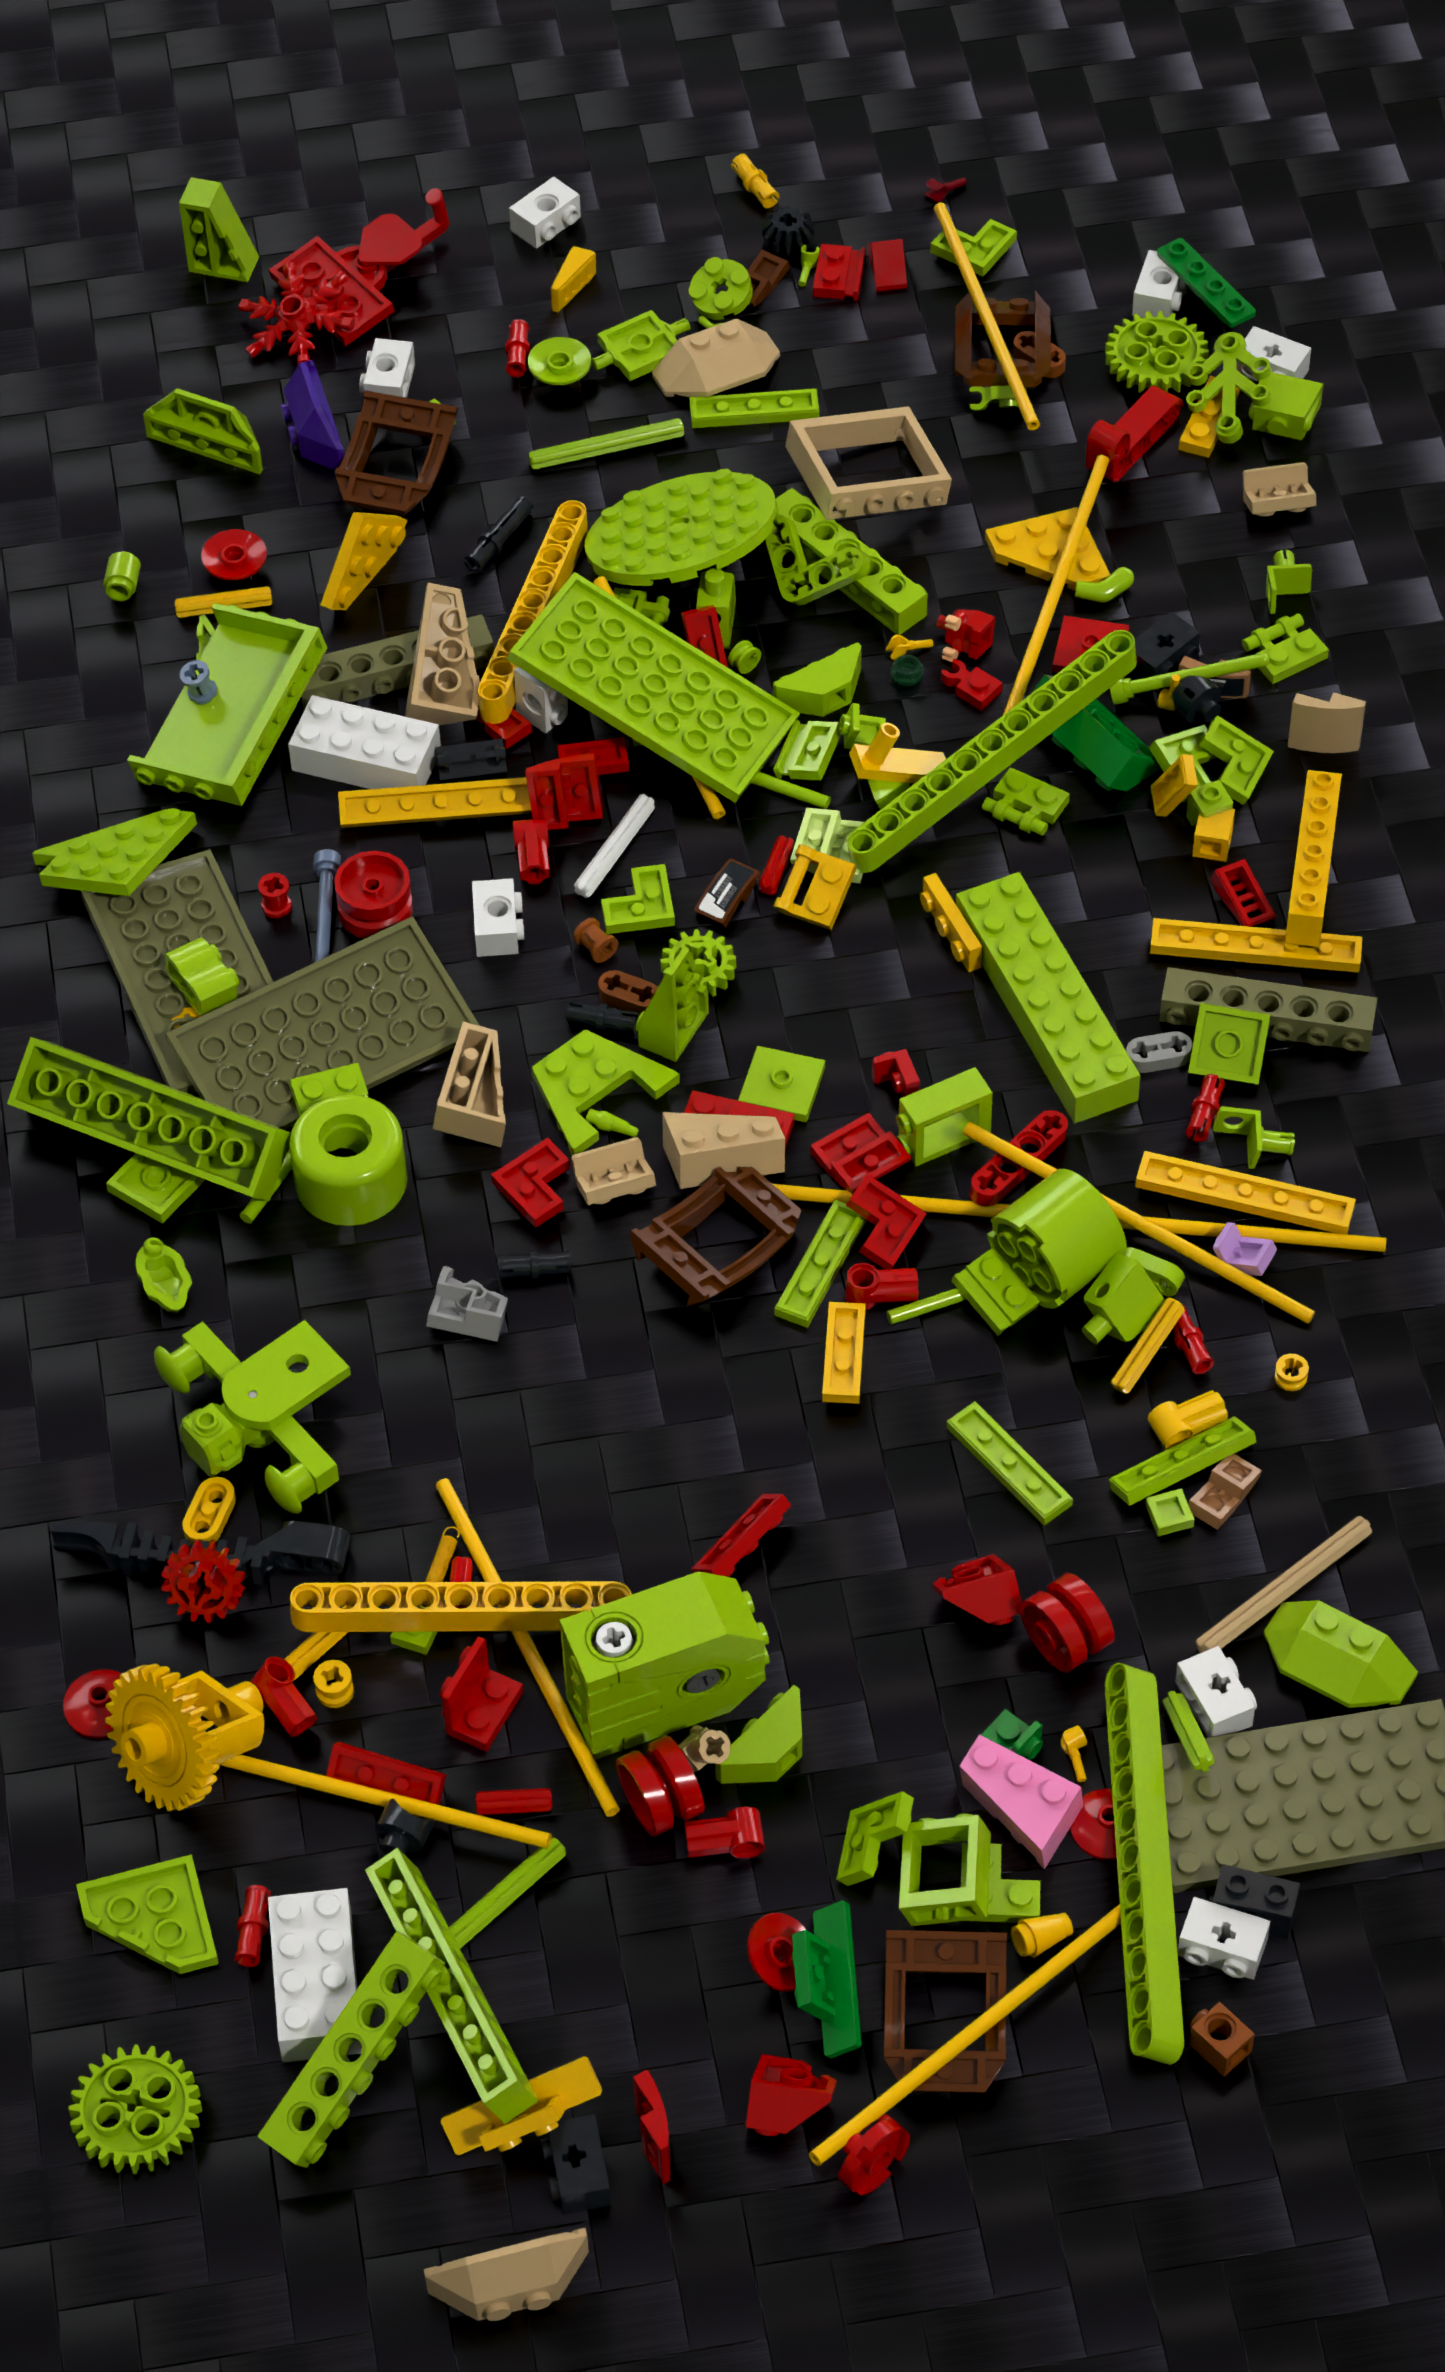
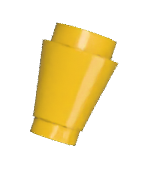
(1038, 1934)

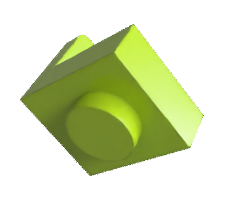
(858, 728)
(1207, 801)

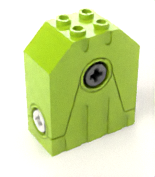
(661, 1660)

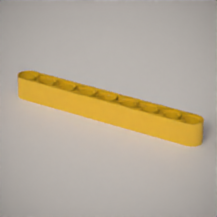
(546, 577)
(442, 1599)

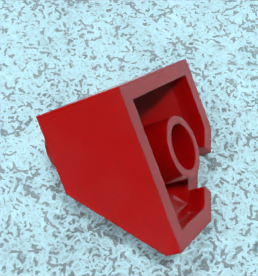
(984, 1589)
(785, 2095)

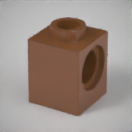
(1226, 2053)

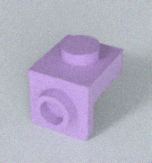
(1244, 1253)

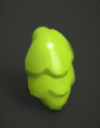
(163, 1275)

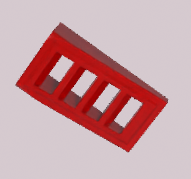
(1240, 870)

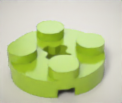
(717, 273)

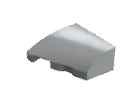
(466, 1308)

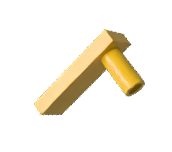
(886, 763)

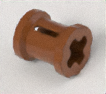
(595, 940)

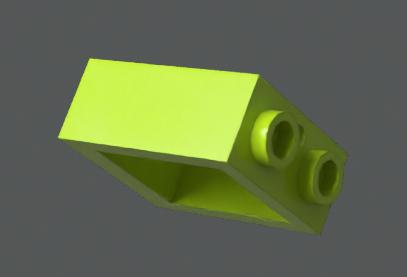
(962, 1093)
(951, 1903)

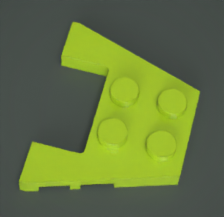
(587, 1072)

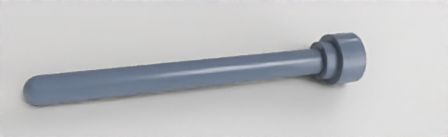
(325, 866)

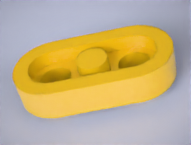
(206, 1514)

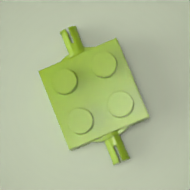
(638, 344)

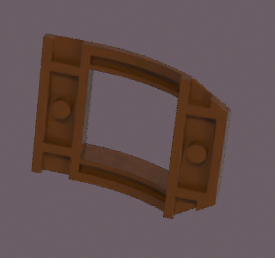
(1013, 312)
(397, 415)
(688, 1269)
(950, 1954)

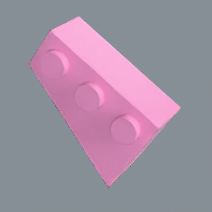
(1022, 1795)

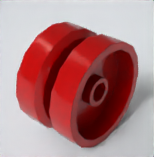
(372, 893)
(1067, 1622)
(660, 1785)

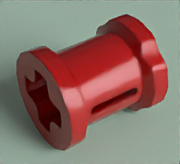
(274, 890)

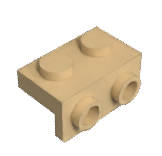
(1278, 489)
(612, 1171)

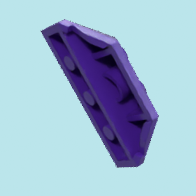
(311, 418)

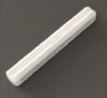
(614, 846)

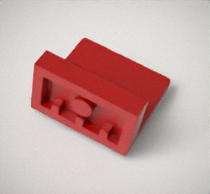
(477, 1698)

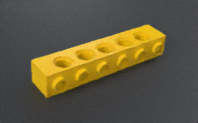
(1313, 858)

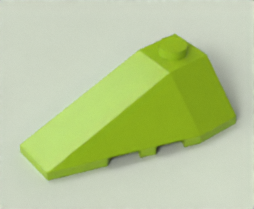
(674, 1010)

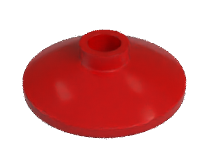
(234, 554)
(81, 1709)
(1091, 1831)
(774, 1936)

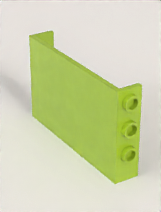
(223, 744)

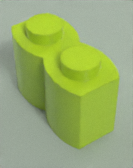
(202, 976)

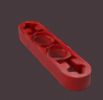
(1004, 1181)

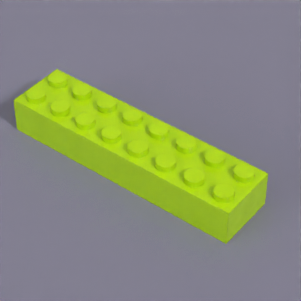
(1049, 999)
(145, 1114)

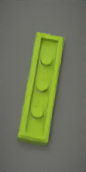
(753, 408)
(820, 1265)
(1182, 1460)
(1009, 1463)

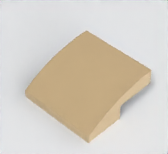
(1326, 725)

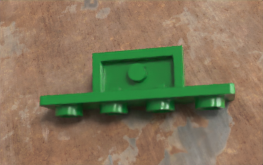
(1206, 283)
(828, 1978)

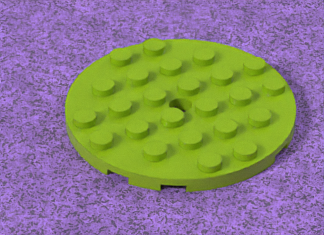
(681, 527)

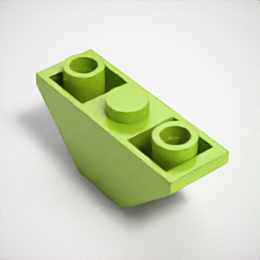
(822, 684)
(766, 1744)

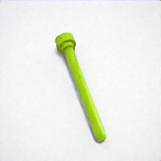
(1126, 688)

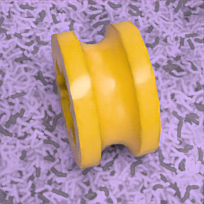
(1288, 1382)

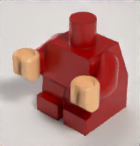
(966, 632)

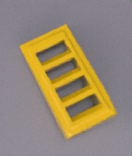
(573, 276)

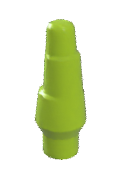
(606, 1121)

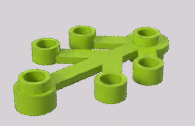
(1228, 381)

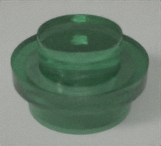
(907, 670)

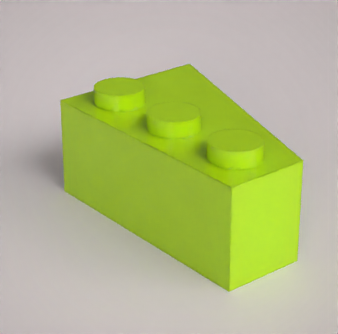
(214, 233)

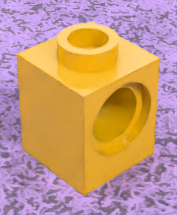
(1214, 836)

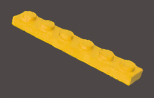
(434, 802)
(1253, 945)
(1245, 1193)

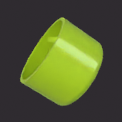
(352, 1187)

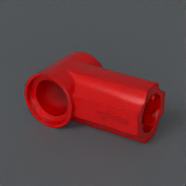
(532, 844)
(870, 1285)
(282, 1697)
(735, 1833)

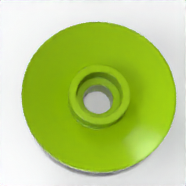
(559, 361)

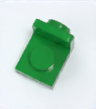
(1015, 1735)

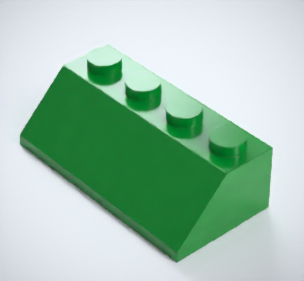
(1105, 747)

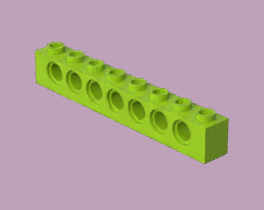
(457, 1995)

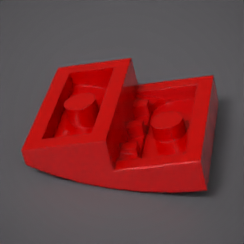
(565, 790)
(858, 1151)
(653, 2125)

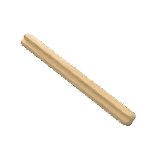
(1285, 1585)

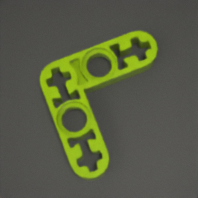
(804, 574)

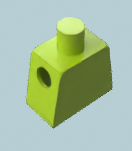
(718, 589)
(1121, 1301)

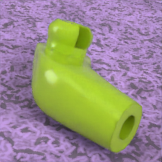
(1107, 589)

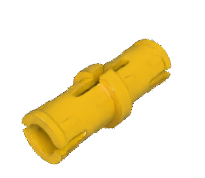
(755, 181)

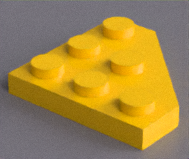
(1039, 545)
(364, 551)

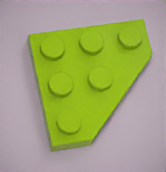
(153, 1913)

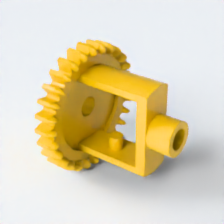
(166, 1740)

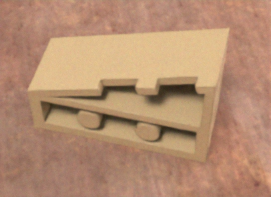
(472, 1088)
(708, 1141)

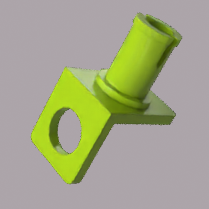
(1286, 578)
(1257, 1138)

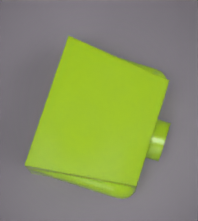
(1291, 406)

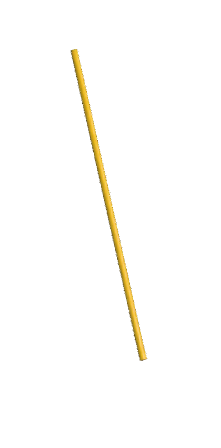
(1175, 1226)

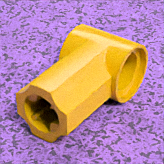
(1182, 1421)

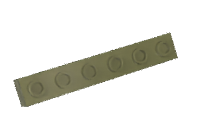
(382, 665)
(1295, 1011)

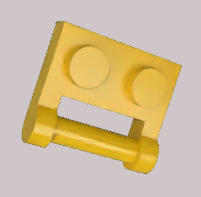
(825, 891)

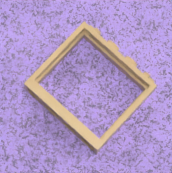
(859, 429)

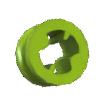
(744, 657)

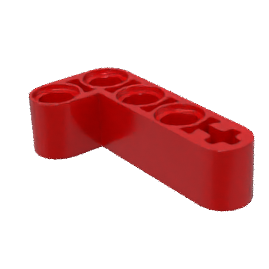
(1133, 432)

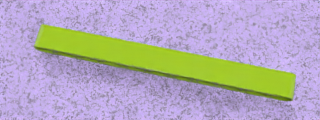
(1110, 658)
(1143, 1865)

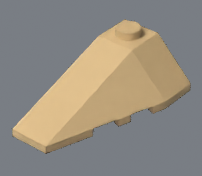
(443, 670)

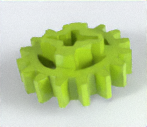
(705, 954)

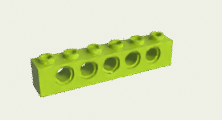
(882, 591)
(307, 2093)

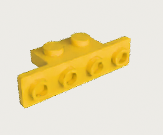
(556, 2092)

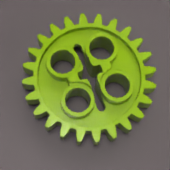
(1155, 351)
(135, 2109)

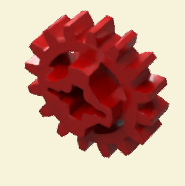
(219, 1578)

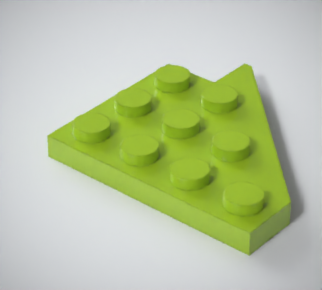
(116, 856)

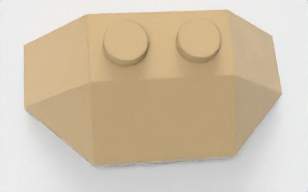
(716, 360)
(510, 2277)

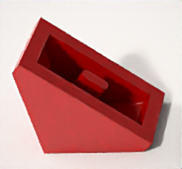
(887, 264)

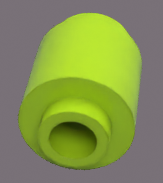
(121, 575)

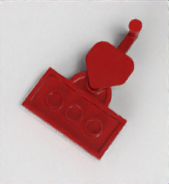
(383, 246)

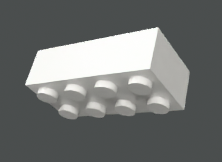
(363, 745)
(311, 1967)

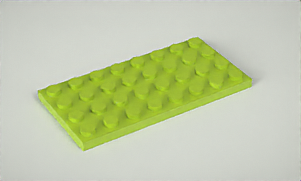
(653, 686)

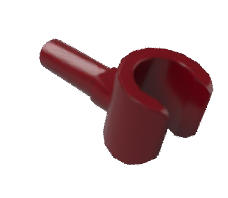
(939, 191)

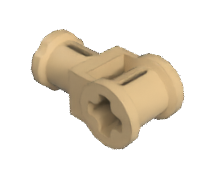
(705, 1747)

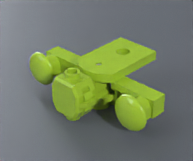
(257, 1406)

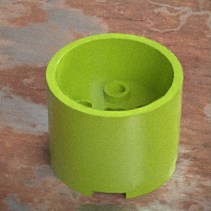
(1058, 1236)

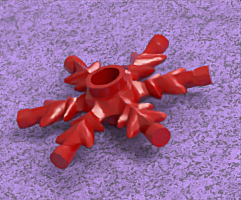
(296, 314)

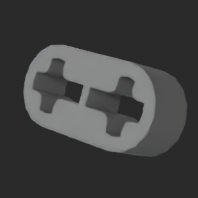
(1159, 1051)

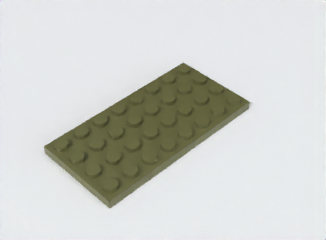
(165, 912)
(365, 1005)
(1308, 1795)

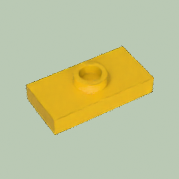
(1174, 785)

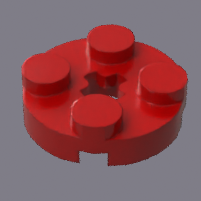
(872, 2154)

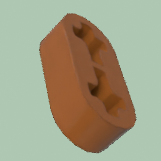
(1023, 350)
(630, 992)

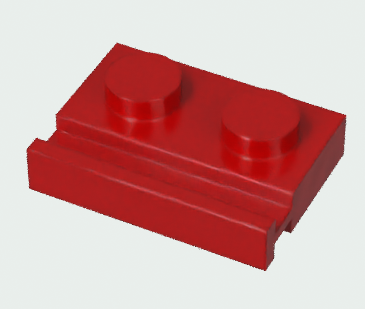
(839, 272)

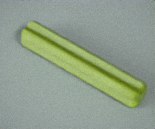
(1188, 1731)

